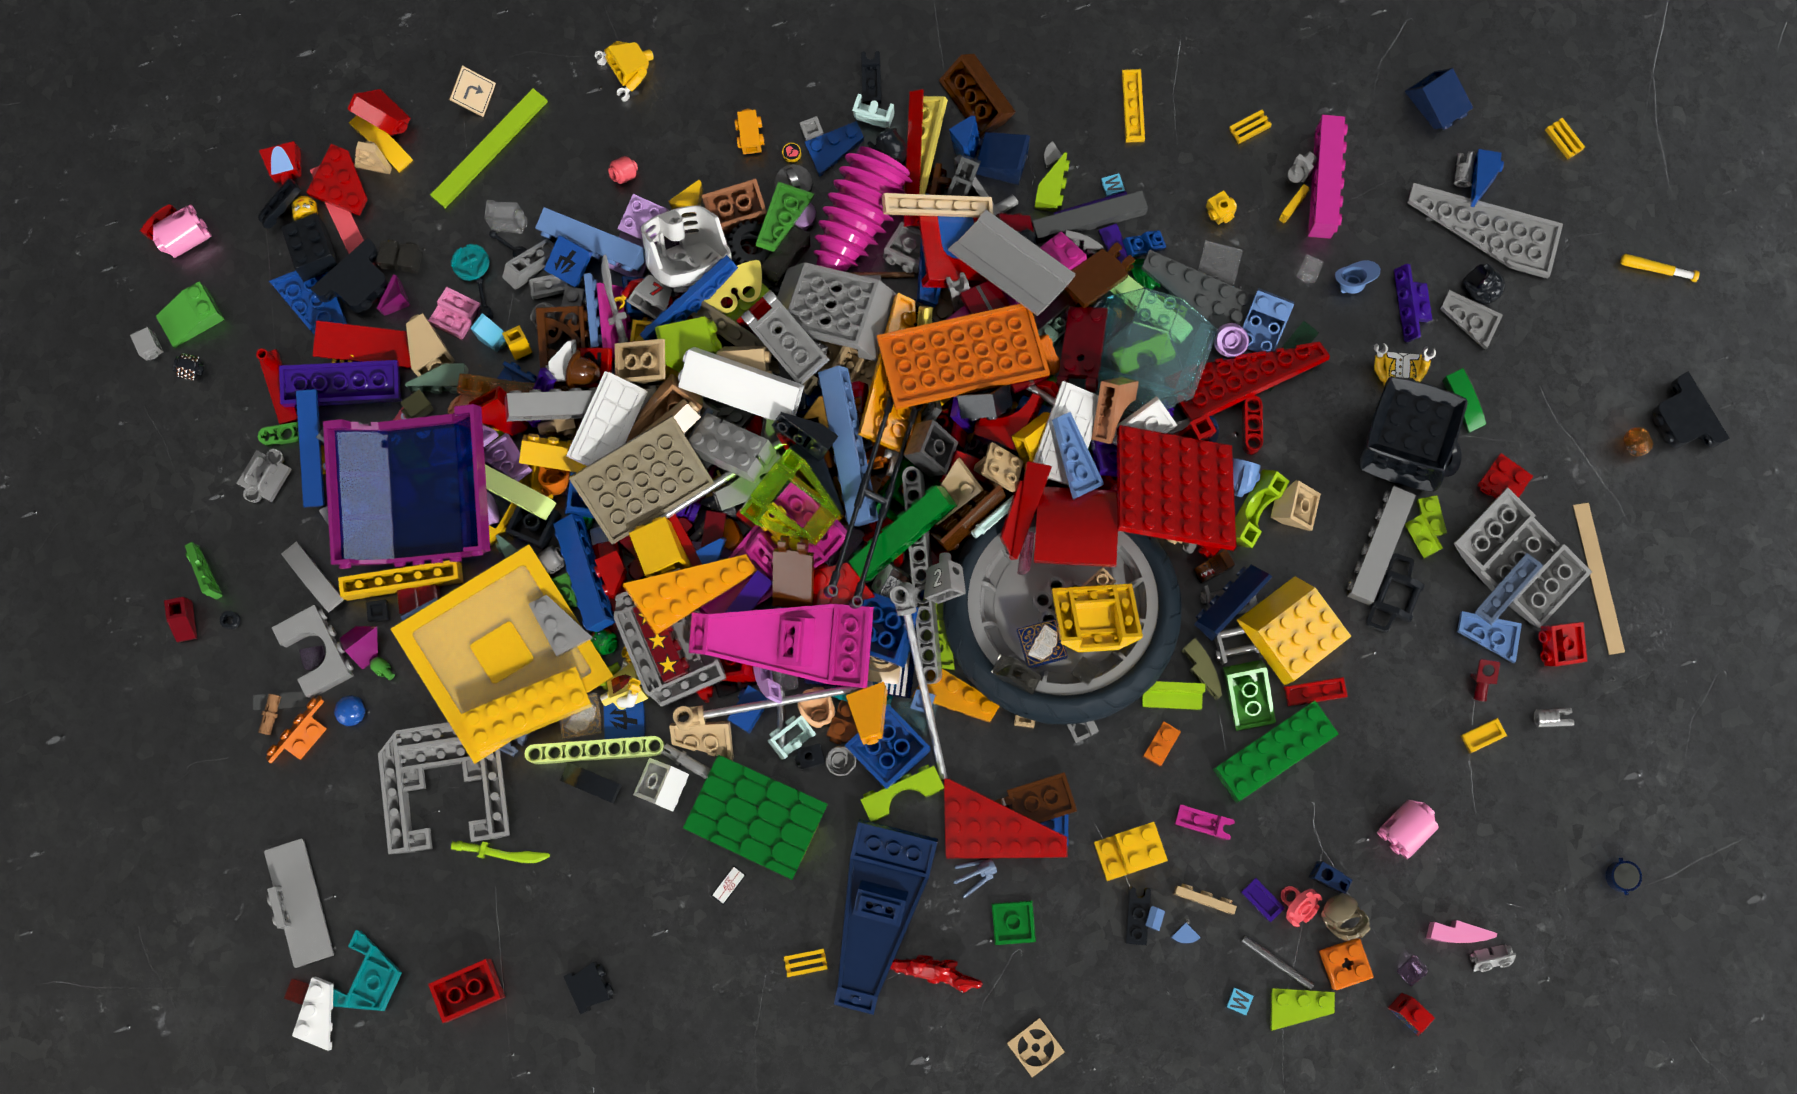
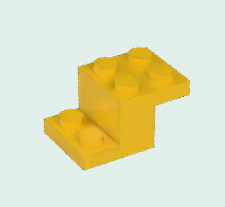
(1130, 851)

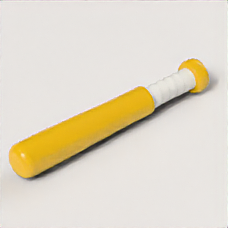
(1649, 265)

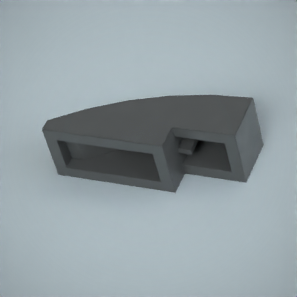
(964, 176)

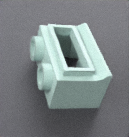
(872, 114)
(796, 742)

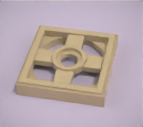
(1013, 1044)

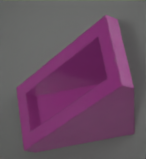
(393, 297)
(361, 644)

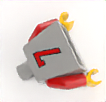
(647, 295)

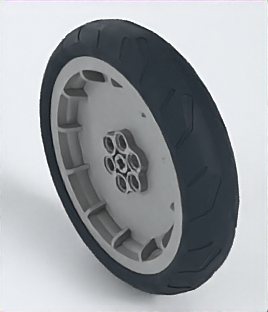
(1002, 601)

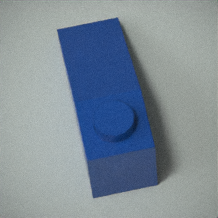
(1485, 170)

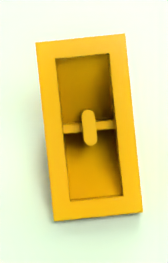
(689, 197)

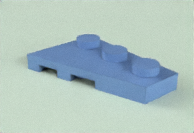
(1499, 638)

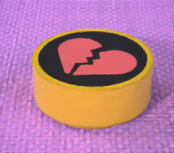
(791, 152)

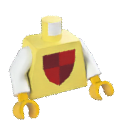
(624, 687)

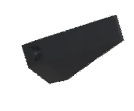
(823, 473)

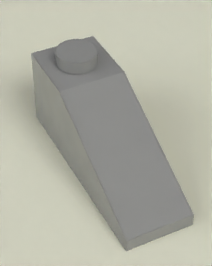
(528, 264)

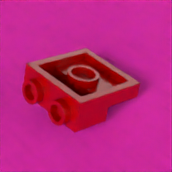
(1503, 475)
(1563, 644)

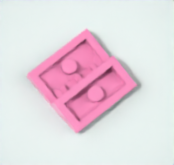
(454, 313)

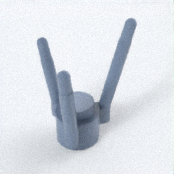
(984, 868)

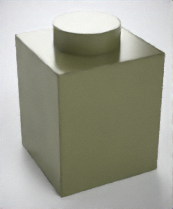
(416, 406)

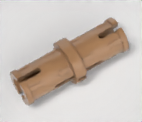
(269, 714)

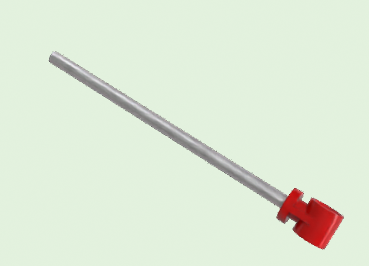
(783, 441)

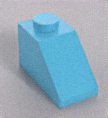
(488, 333)

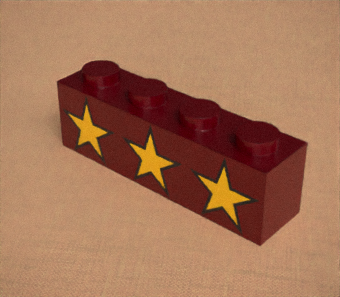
(664, 650)

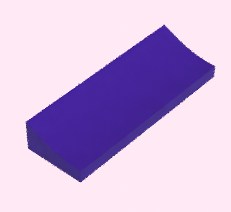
(342, 382)

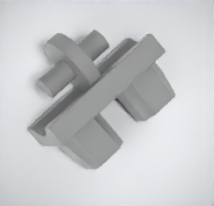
(1302, 168)

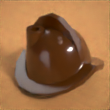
(581, 371)

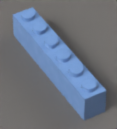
(595, 240)

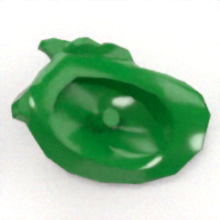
(1141, 277)

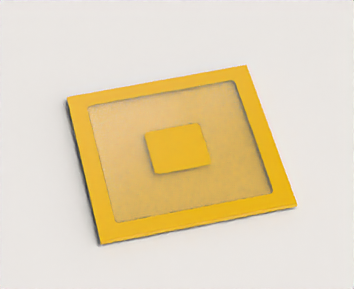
(489, 643)

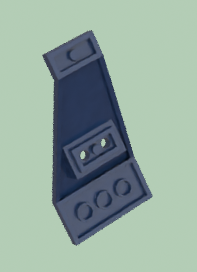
(889, 871)

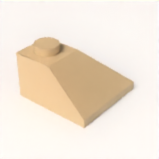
(1297, 506)

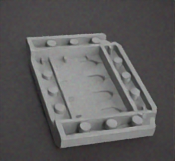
(703, 669)

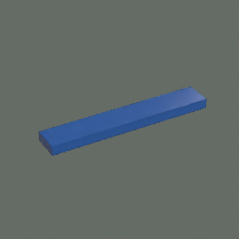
(310, 448)

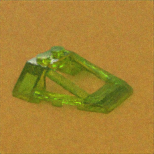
(761, 497)

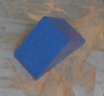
(712, 551)

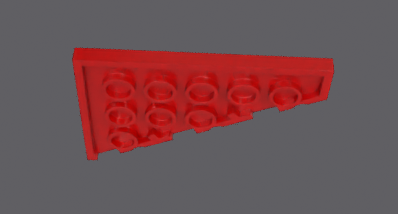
(990, 830)

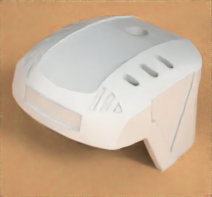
(697, 251)

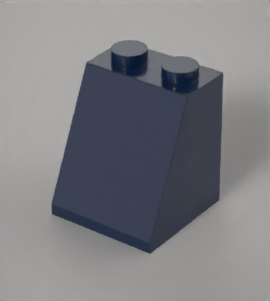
(1440, 98)
(1003, 156)

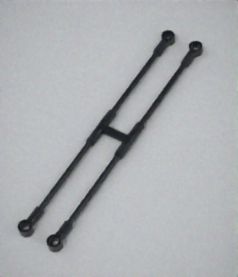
(884, 500)

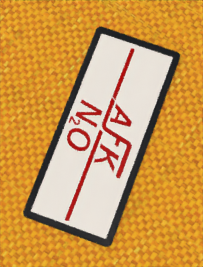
(728, 885)

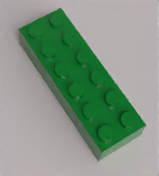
(1275, 751)

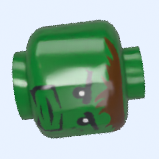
(604, 641)

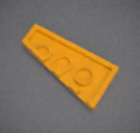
(960, 697)

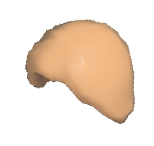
(817, 711)

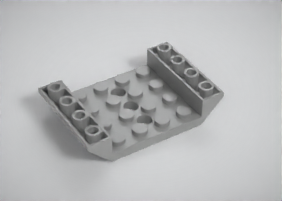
(859, 311)

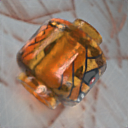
(1638, 441)

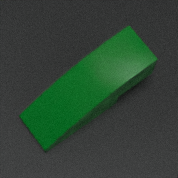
(1460, 384)

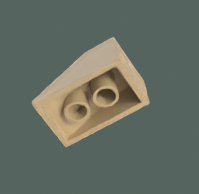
(640, 361)

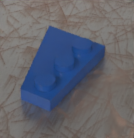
(830, 147)

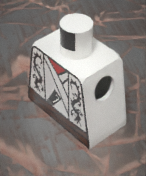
(888, 579)

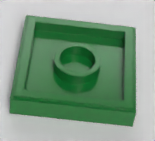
(1013, 922)

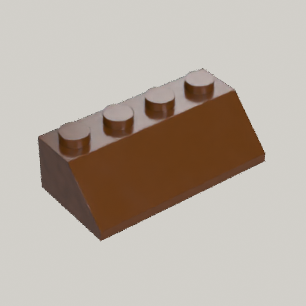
(977, 94)

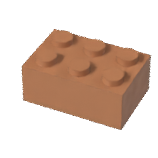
(736, 205)

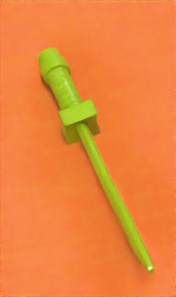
(483, 849)

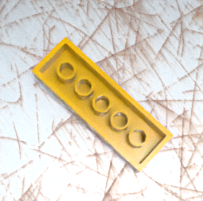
(526, 710)

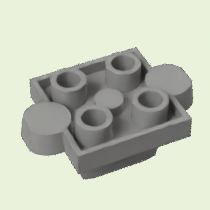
(264, 476)

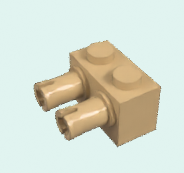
(566, 427)

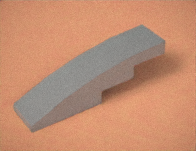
(312, 576)

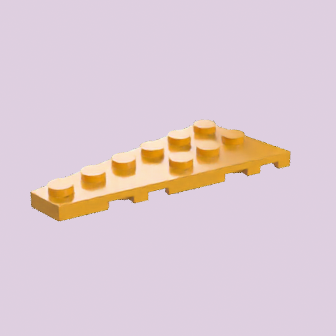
(677, 594)

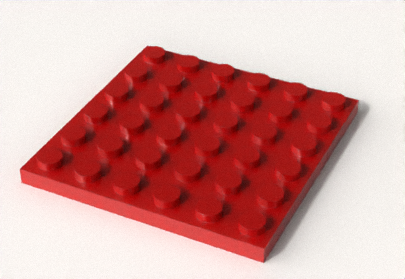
(1175, 488)

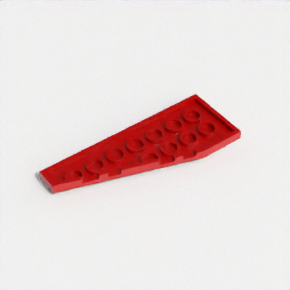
(1248, 374)

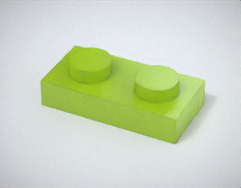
(1431, 509)
(1423, 535)

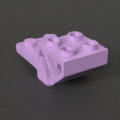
(637, 213)

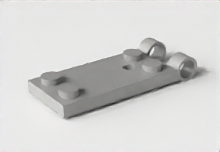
(792, 345)

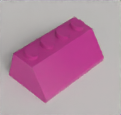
(609, 332)

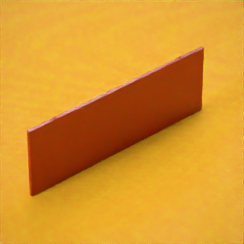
(363, 342)

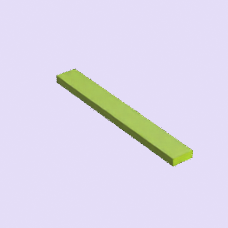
(489, 148)

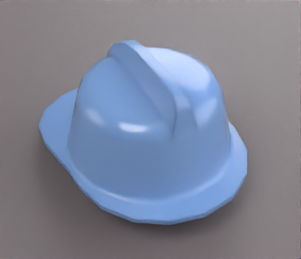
(1356, 276)

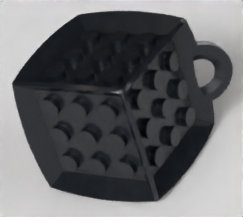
(1414, 434)

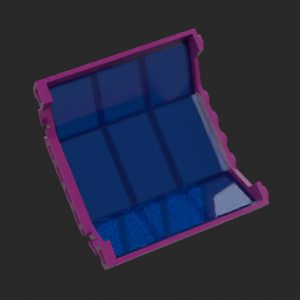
(407, 489)

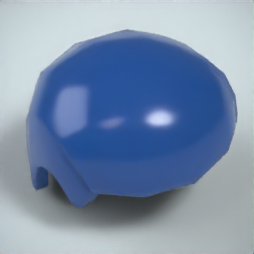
(349, 710)

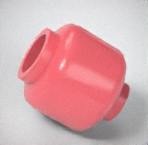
(622, 170)

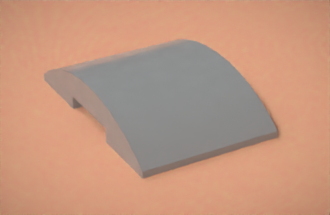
(1503, 538)

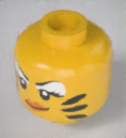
(303, 207)

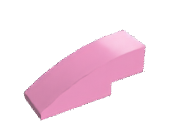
(1458, 933)

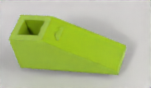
(1049, 189)

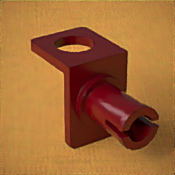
(1484, 680)

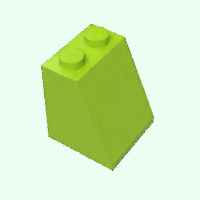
(685, 335)

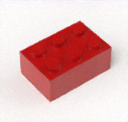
(466, 990)

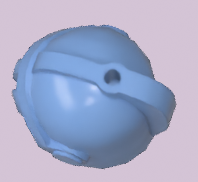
(1245, 476)

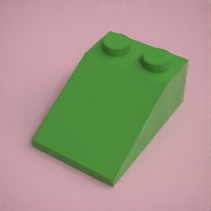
(189, 314)
(1249, 694)

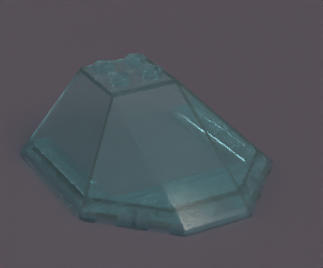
(1155, 343)

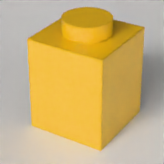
(517, 342)

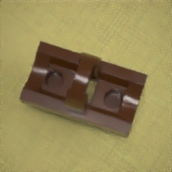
(939, 180)

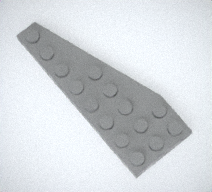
(1507, 235)

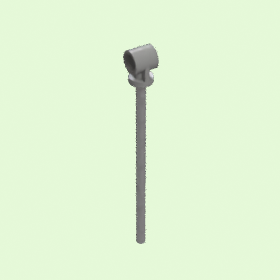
(905, 608)

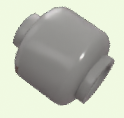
(551, 559)

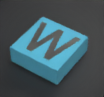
(1112, 185)
(1239, 1001)

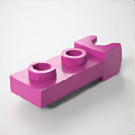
(1203, 822)

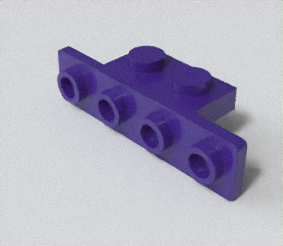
(1413, 302)

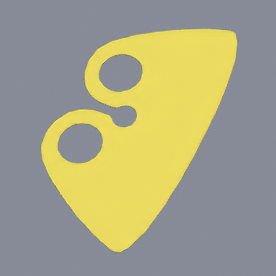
(746, 275)

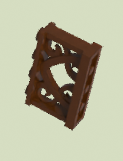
(546, 324)

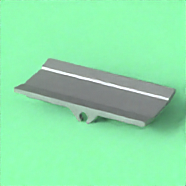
(1012, 263)

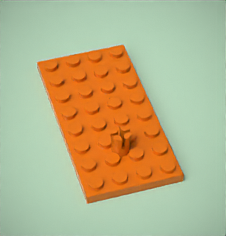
(962, 355)

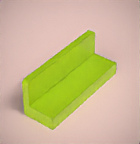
(1174, 695)

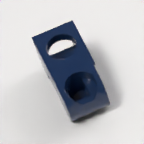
(1330, 877)

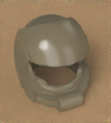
(1340, 909)

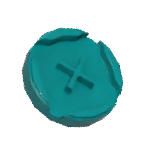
(470, 262)

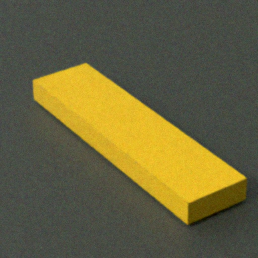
(1133, 105)

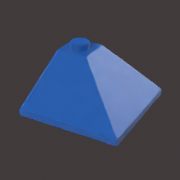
(889, 631)
(894, 753)

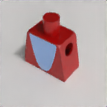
(282, 161)

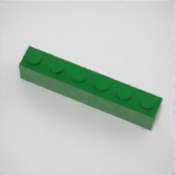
(904, 531)

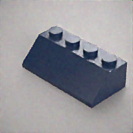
(1232, 601)

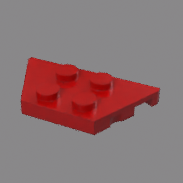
(846, 585)

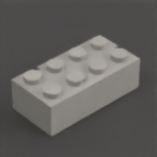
(731, 447)

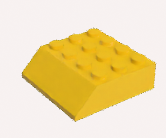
(1293, 629)

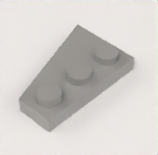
(1472, 317)
(558, 626)

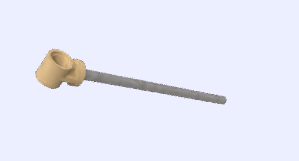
(698, 716)

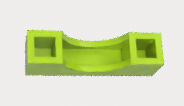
(1267, 489)
(925, 782)

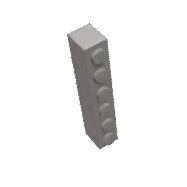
(1381, 545)

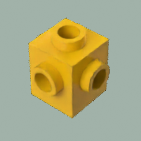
(1221, 208)

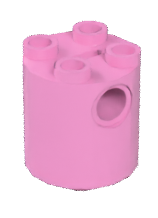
(180, 232)
(1409, 827)

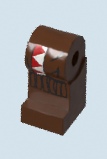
(1214, 566)

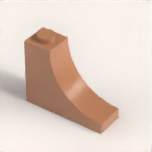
(1112, 401)

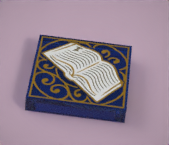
(1041, 643)

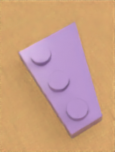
(505, 456)

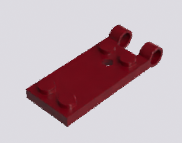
(1084, 339)

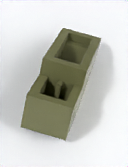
(1203, 668)

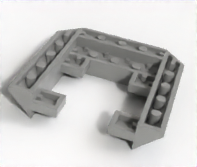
(402, 770)

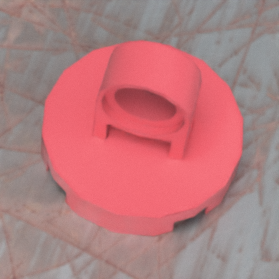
(1302, 907)

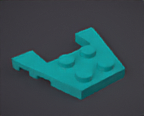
(374, 980)

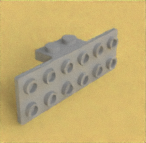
(297, 903)

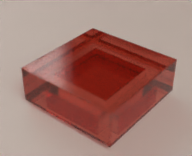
(296, 991)

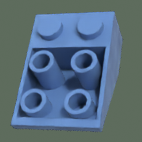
(1266, 320)

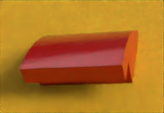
(1076, 529)

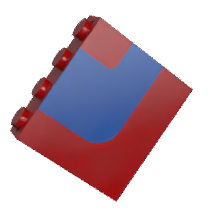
(937, 236)

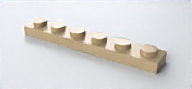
(935, 205)

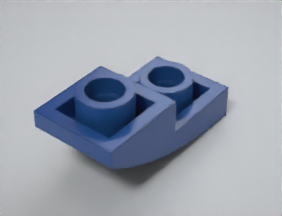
(1142, 244)

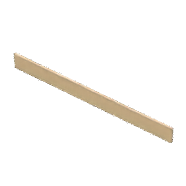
(1598, 579)

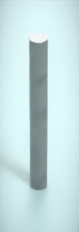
(1277, 962)

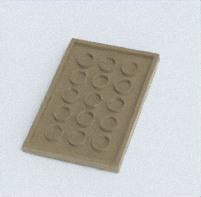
(641, 479)

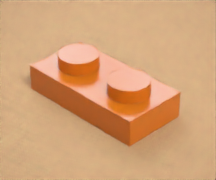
(1162, 743)

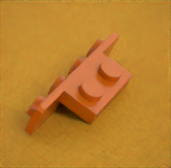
(301, 735)

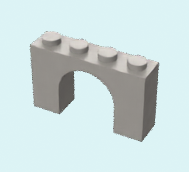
(334, 668)

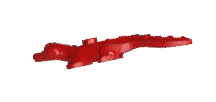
(936, 971)

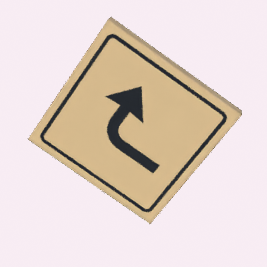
(472, 91)

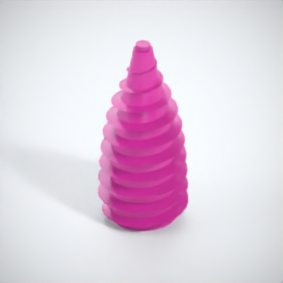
(858, 207)

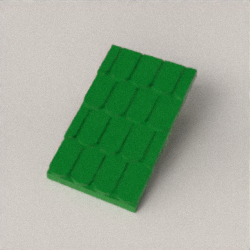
(755, 816)

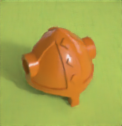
(553, 481)

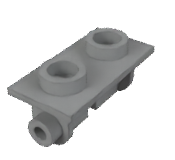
(1502, 956)

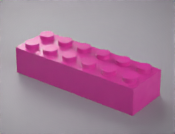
(1327, 176)

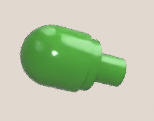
(381, 668)

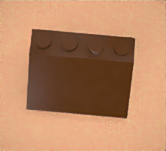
(964, 520)

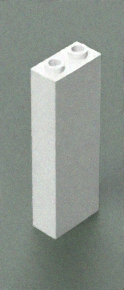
(739, 384)

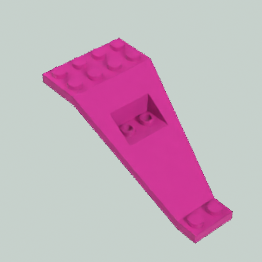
(799, 508)
(827, 645)

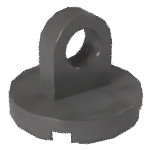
(794, 176)

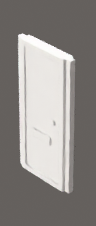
(1083, 409)
(607, 419)

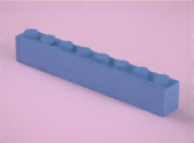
(849, 446)

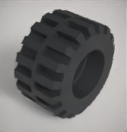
(746, 232)

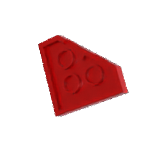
(338, 182)

